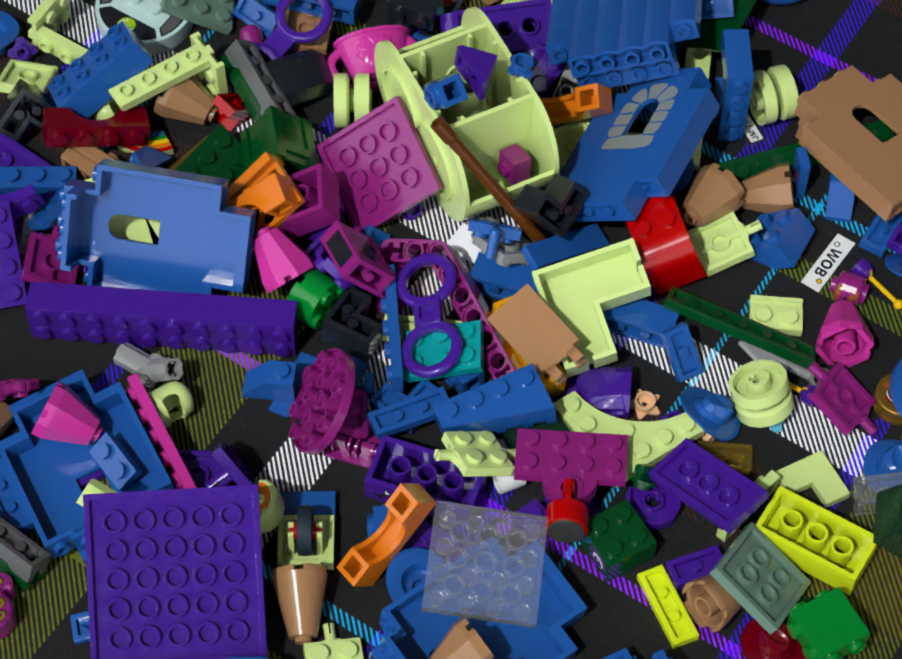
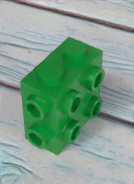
(827, 626)

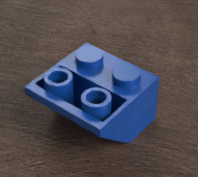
(782, 238)

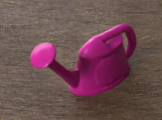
(359, 47)

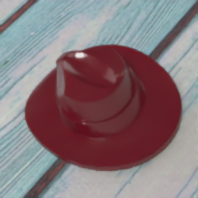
(759, 644)

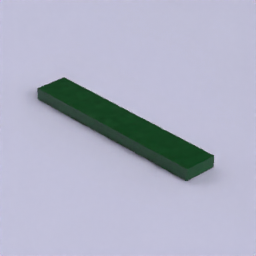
(740, 327)

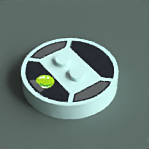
(144, 17)

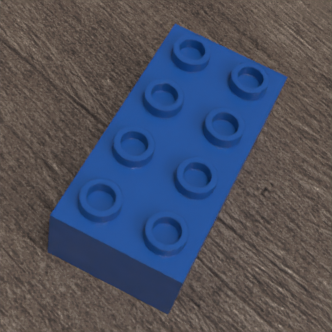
(103, 66)

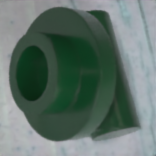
(641, 477)

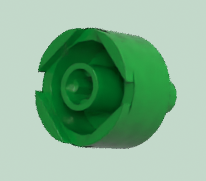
(315, 297)

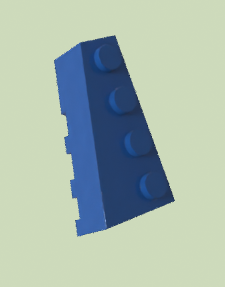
(498, 404)

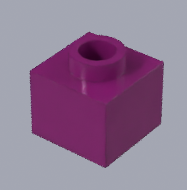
(514, 164)

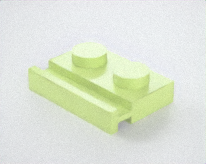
(778, 313)

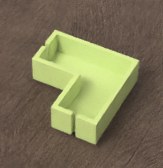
(586, 287)

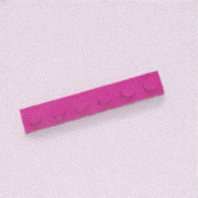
(158, 434)

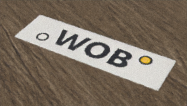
(828, 262)

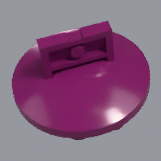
(328, 403)

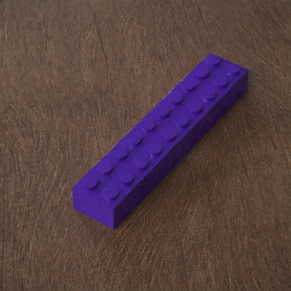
(163, 318)

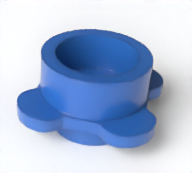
(521, 65)

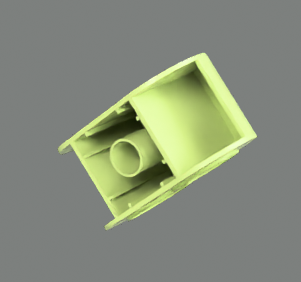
(505, 116)

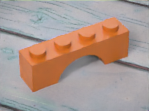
(583, 103)
(272, 196)
(405, 513)

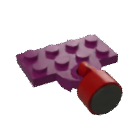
(569, 471)

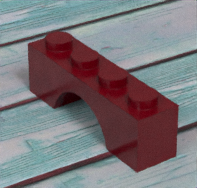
(66, 129)

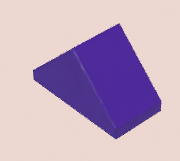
(476, 68)

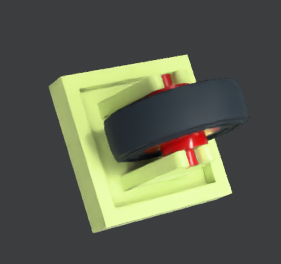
(306, 539)

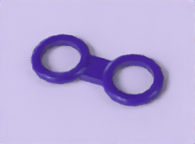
(284, 39)
(429, 315)

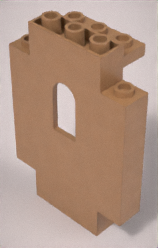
(846, 146)

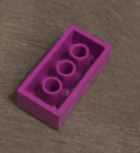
(322, 203)

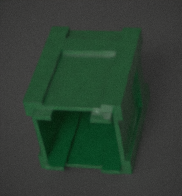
(283, 136)

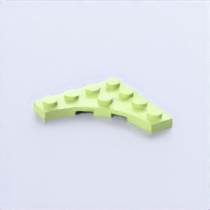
(647, 440)

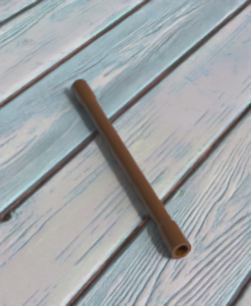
(450, 137)

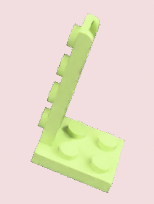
(44, 27)
(195, 61)

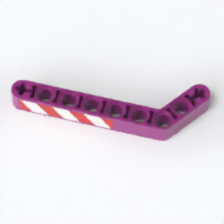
(464, 283)

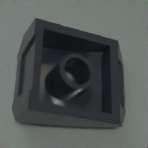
(302, 76)

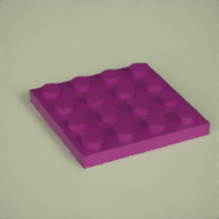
(380, 165)

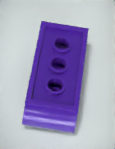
(512, 17)

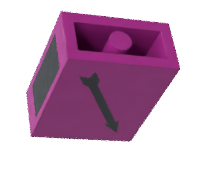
(357, 258)

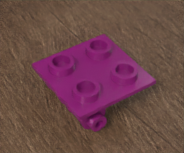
(353, 450)

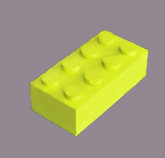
(817, 539)

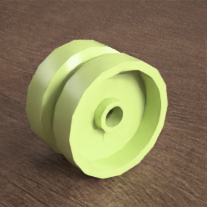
(773, 95)
(351, 99)
(761, 393)

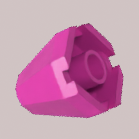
(279, 258)
(844, 336)
(67, 418)

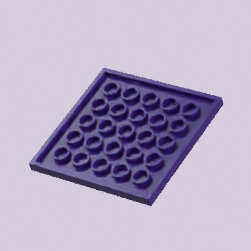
(175, 574)

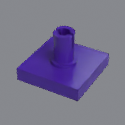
(232, 469)

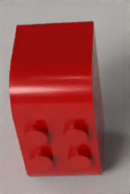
(665, 245)

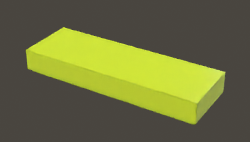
(667, 606)

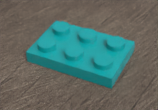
(436, 346)

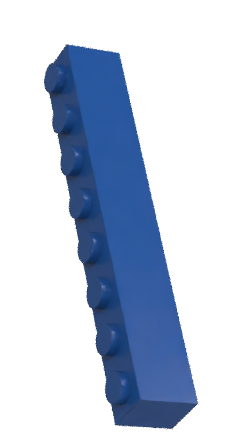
(634, 320)

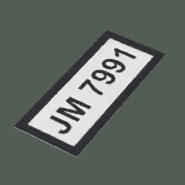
(752, 131)

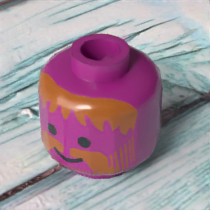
(849, 288)

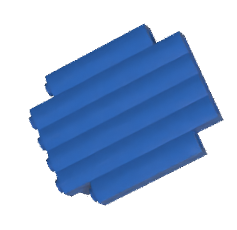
(620, 38)

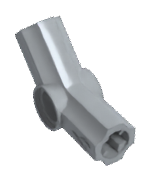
(148, 367)

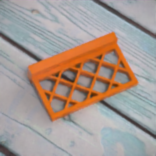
(264, 165)

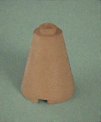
(300, 599)
(709, 603)

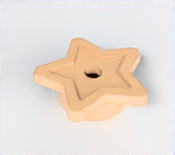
(649, 399)

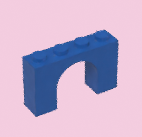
(735, 86)

